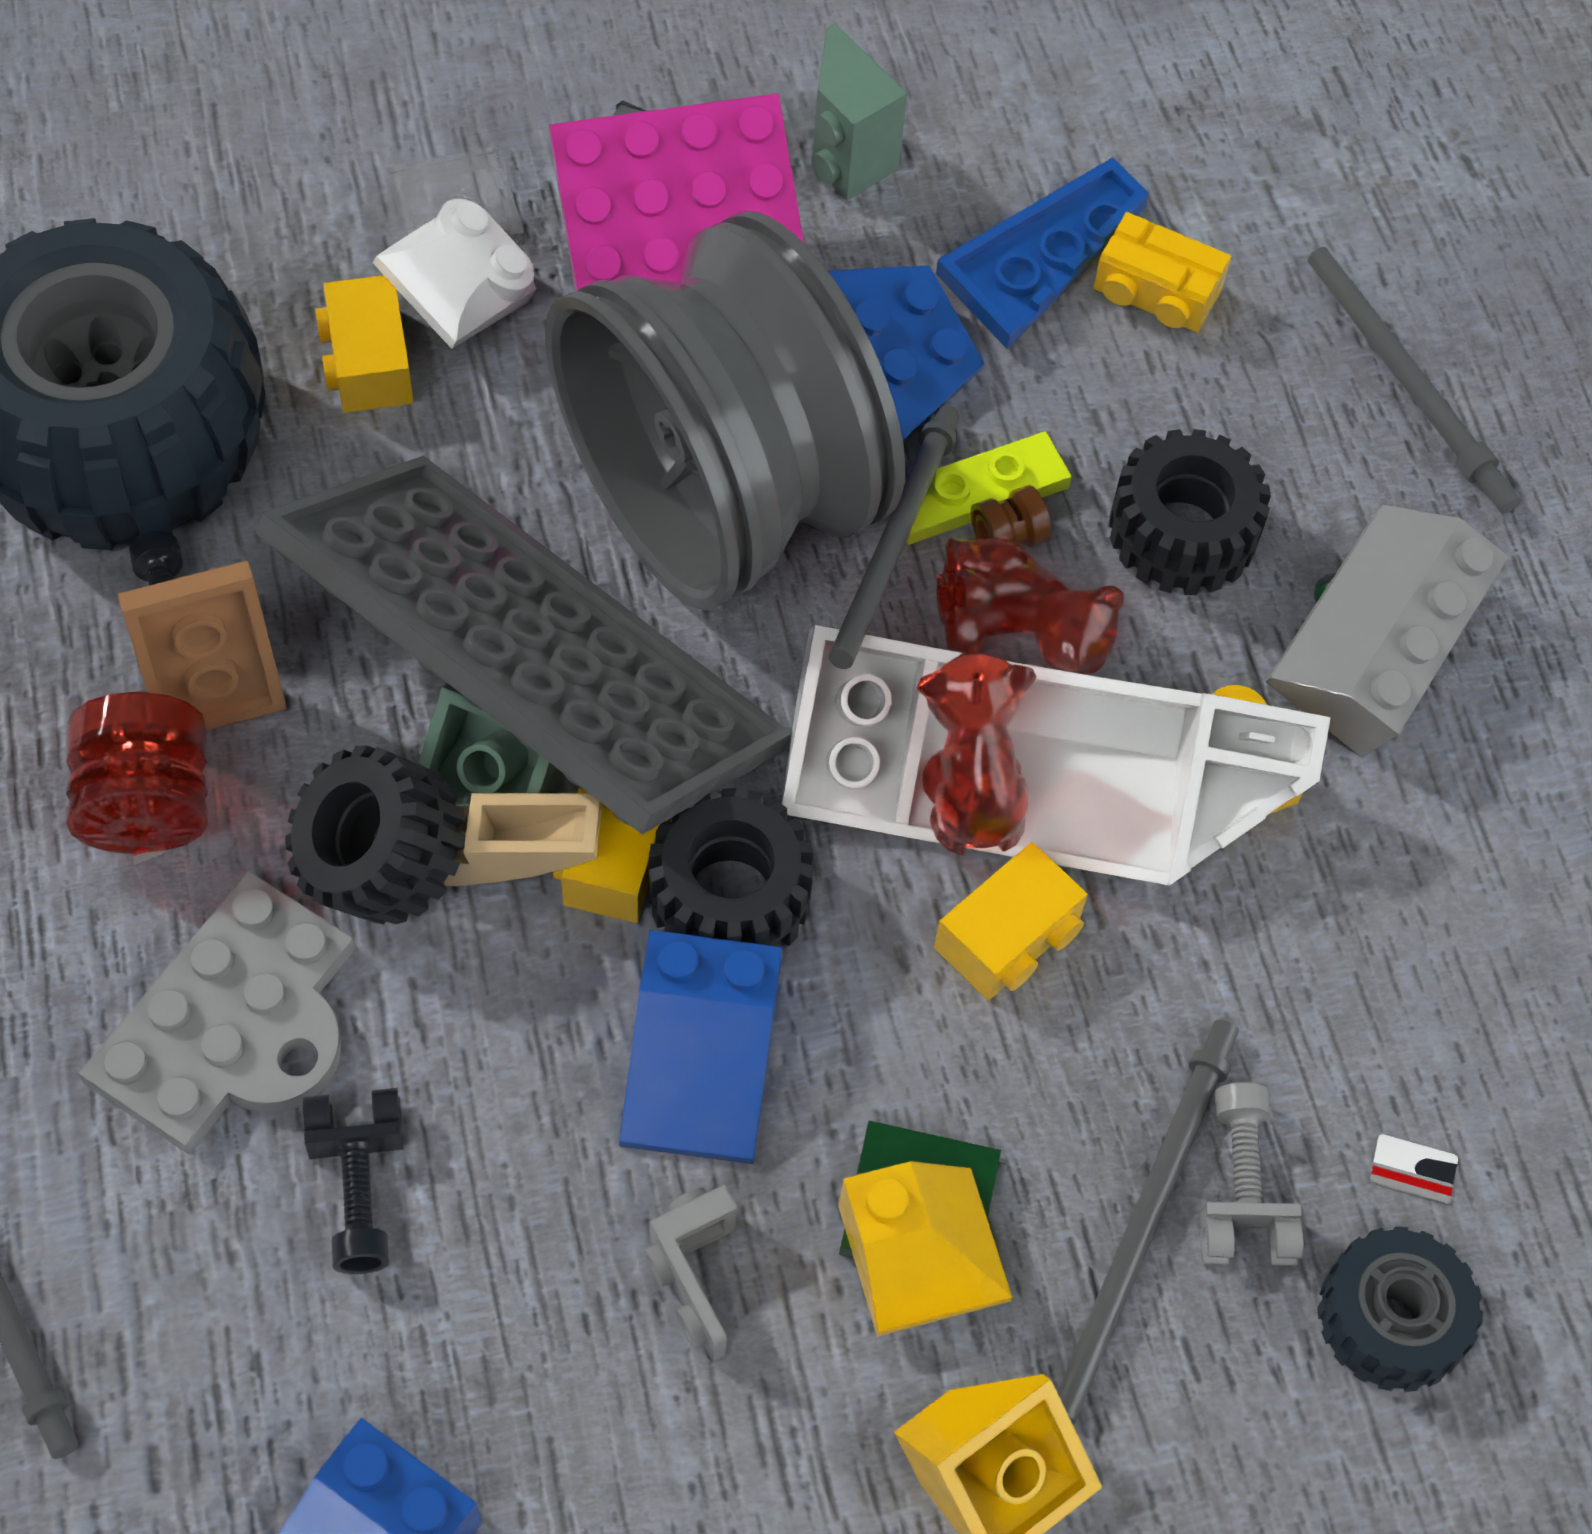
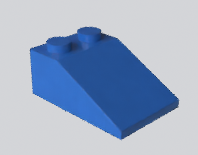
(700, 1046)
(380, 1489)

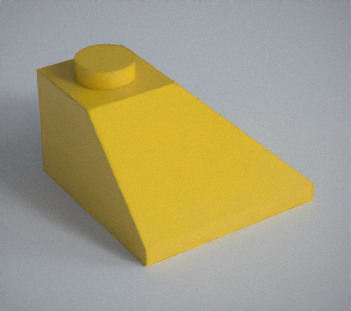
(921, 1244)
(1000, 1457)

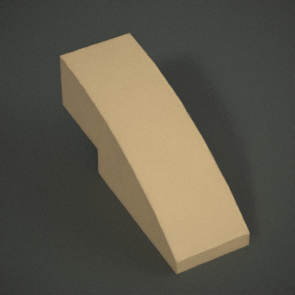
(525, 835)

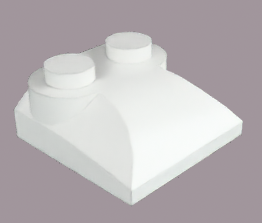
(459, 271)

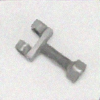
(1243, 1107)

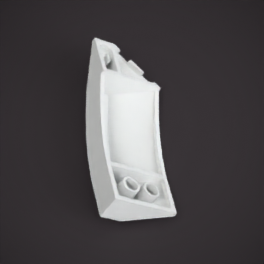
(1112, 767)

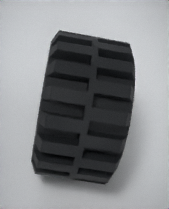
(1195, 473)
(337, 828)
(732, 831)

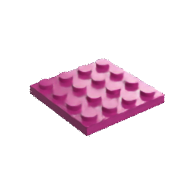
(655, 178)

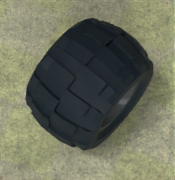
(160, 392)

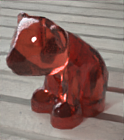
(1001, 589)
(976, 775)

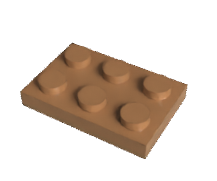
(206, 644)

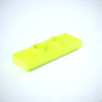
(987, 476)

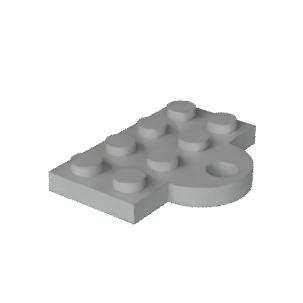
(228, 1019)

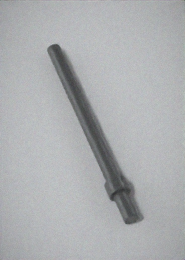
(1473, 457)

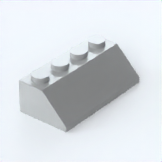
(1387, 623)

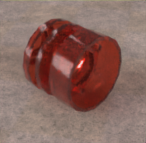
(136, 773)

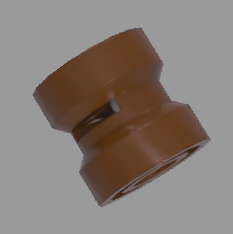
(1018, 518)

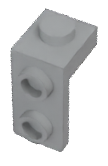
(689, 1225)

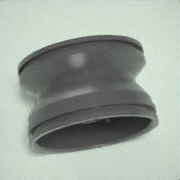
(726, 407)

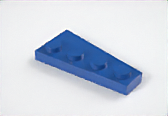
(1037, 253)

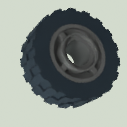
(1375, 1339)

